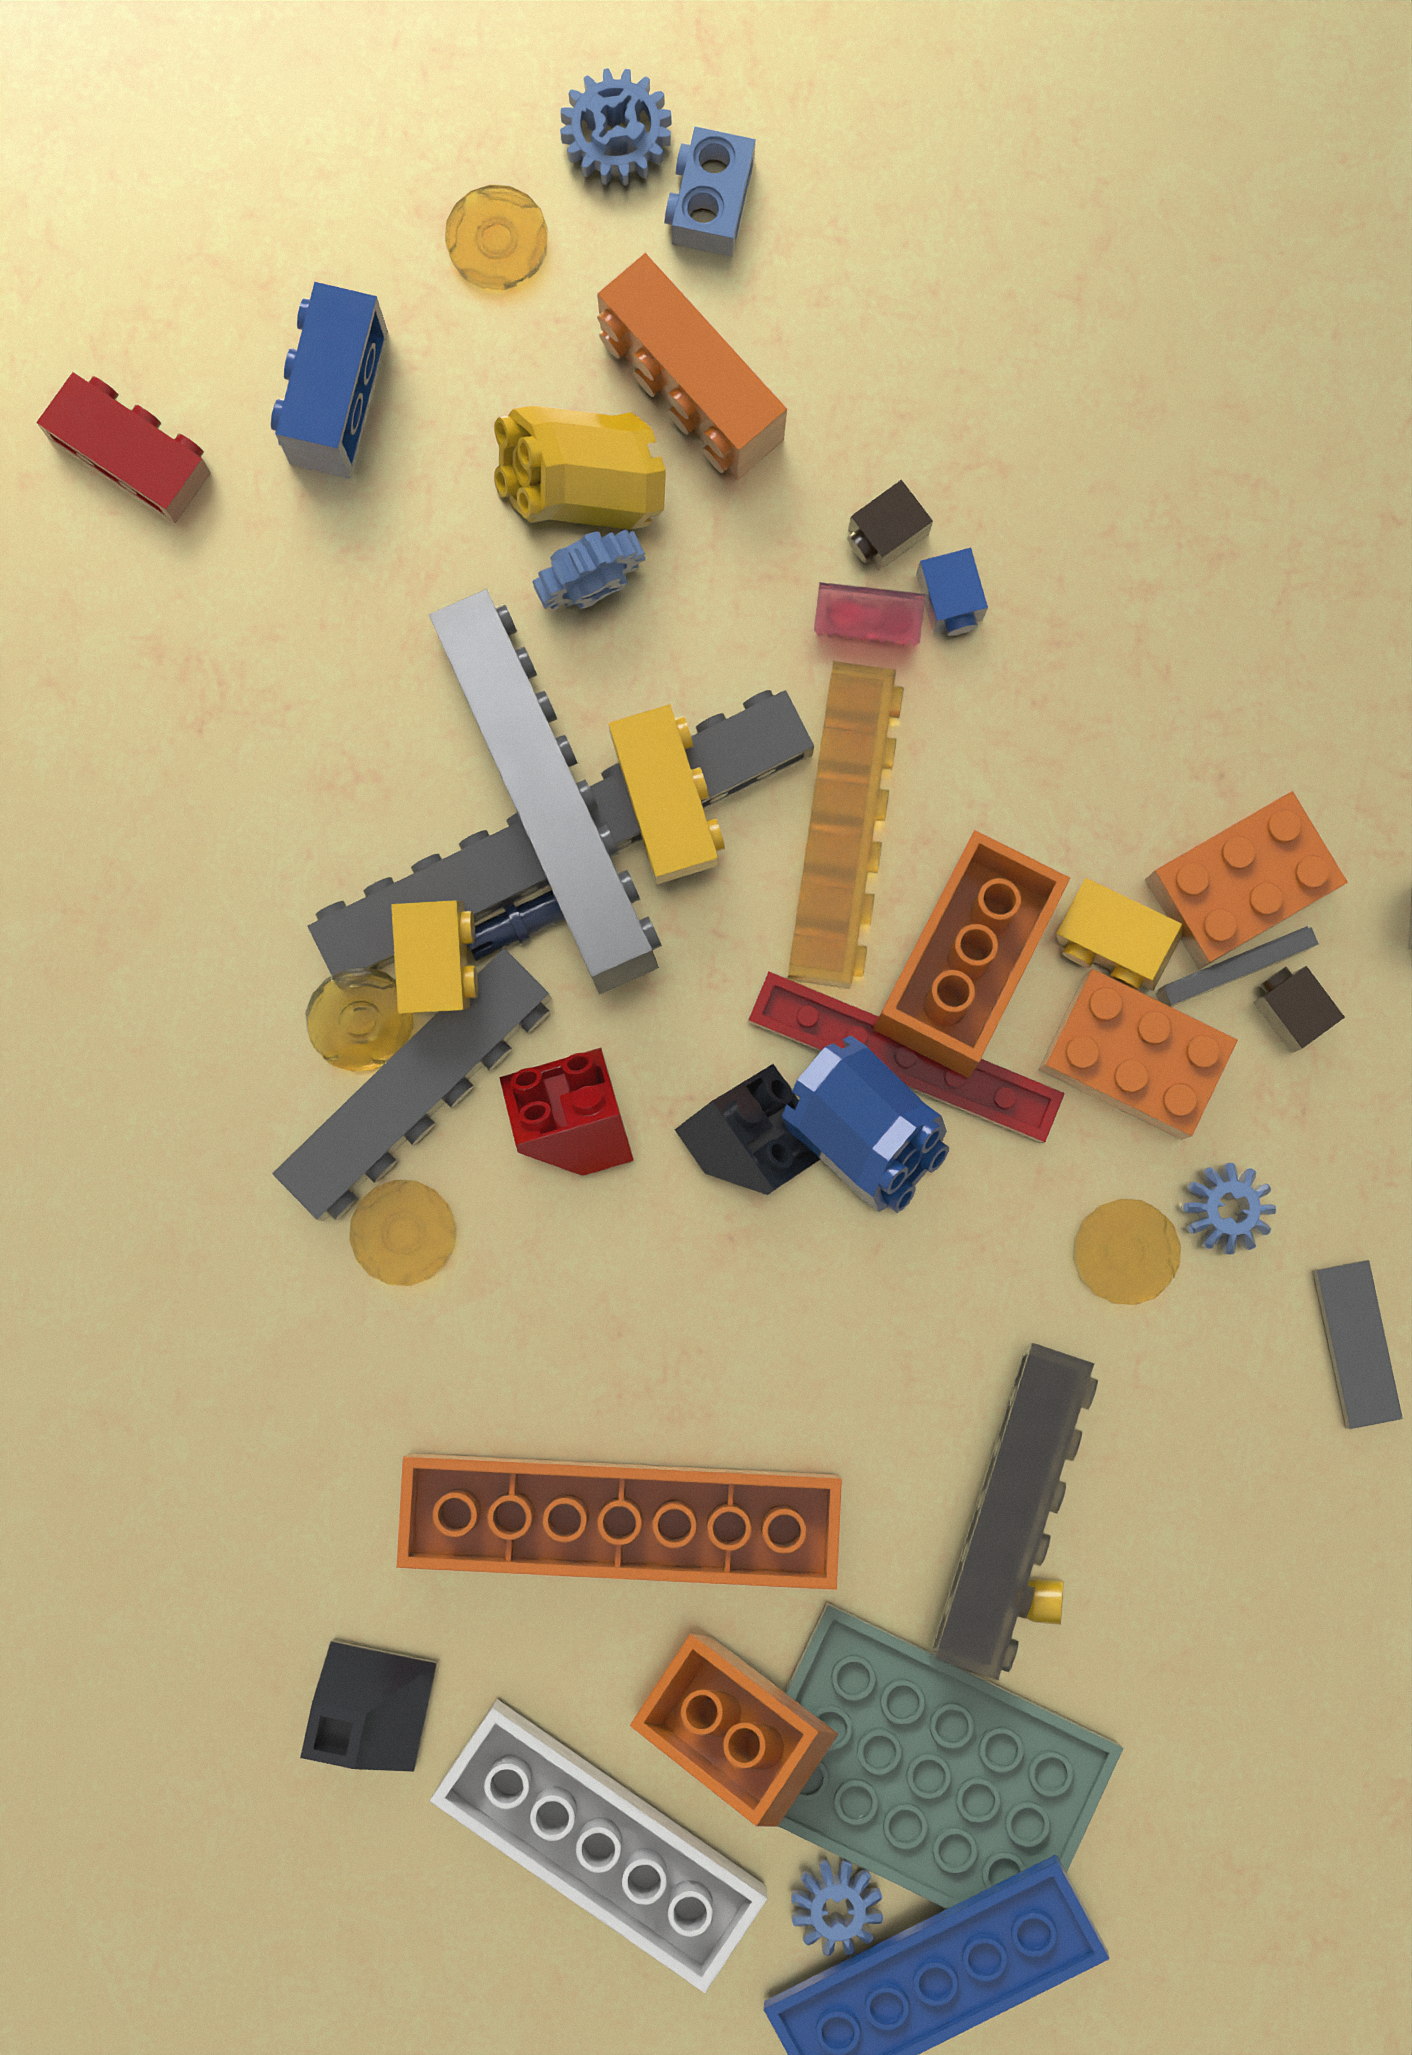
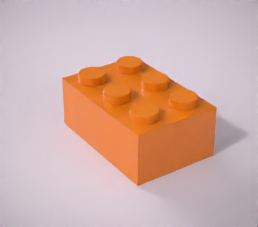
(1246, 879)
(1138, 1054)
(733, 1730)

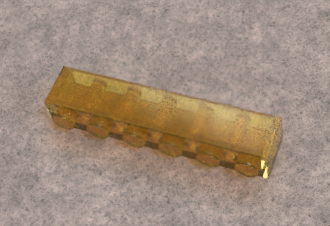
(842, 825)

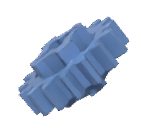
(621, 148)
(589, 569)

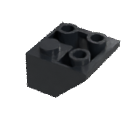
(745, 1137)
(369, 1709)

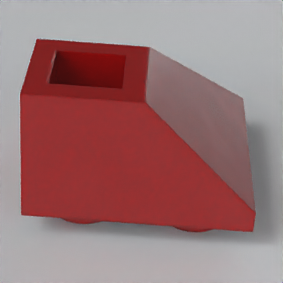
(567, 1114)

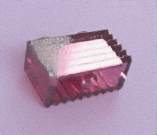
(869, 613)

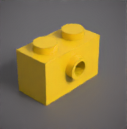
(1118, 935)
(433, 956)

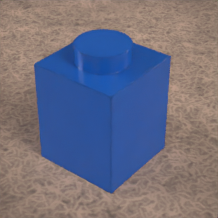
(952, 592)

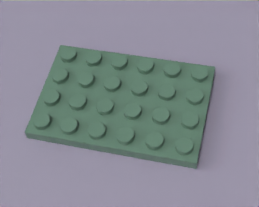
(937, 1767)

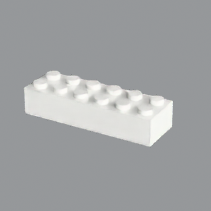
(600, 1845)

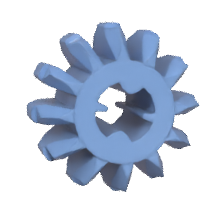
(1229, 1188)
(836, 1926)

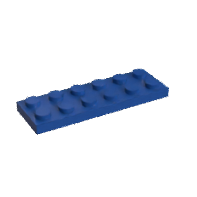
(945, 1971)

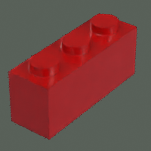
(125, 445)

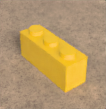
(666, 793)

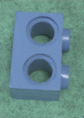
(718, 192)

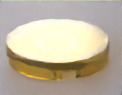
(496, 237)
(357, 1019)
(403, 1232)
(1126, 1251)

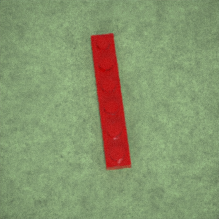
(988, 1093)

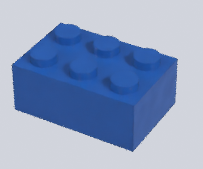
(330, 379)

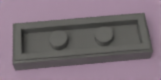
(1237, 967)
(1357, 1344)

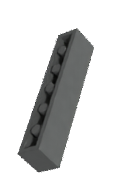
(411, 1088)

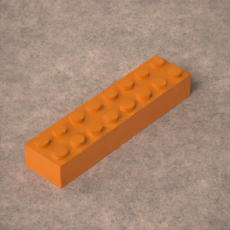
(619, 1521)

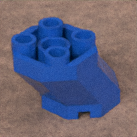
(866, 1125)

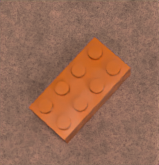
(690, 368)
(971, 954)

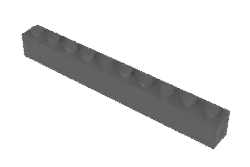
(504, 866)

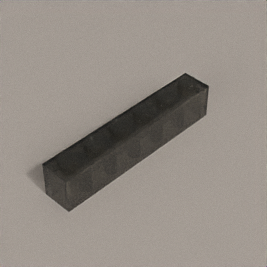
(1013, 1512)

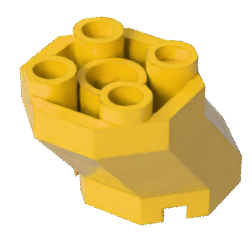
(579, 467)

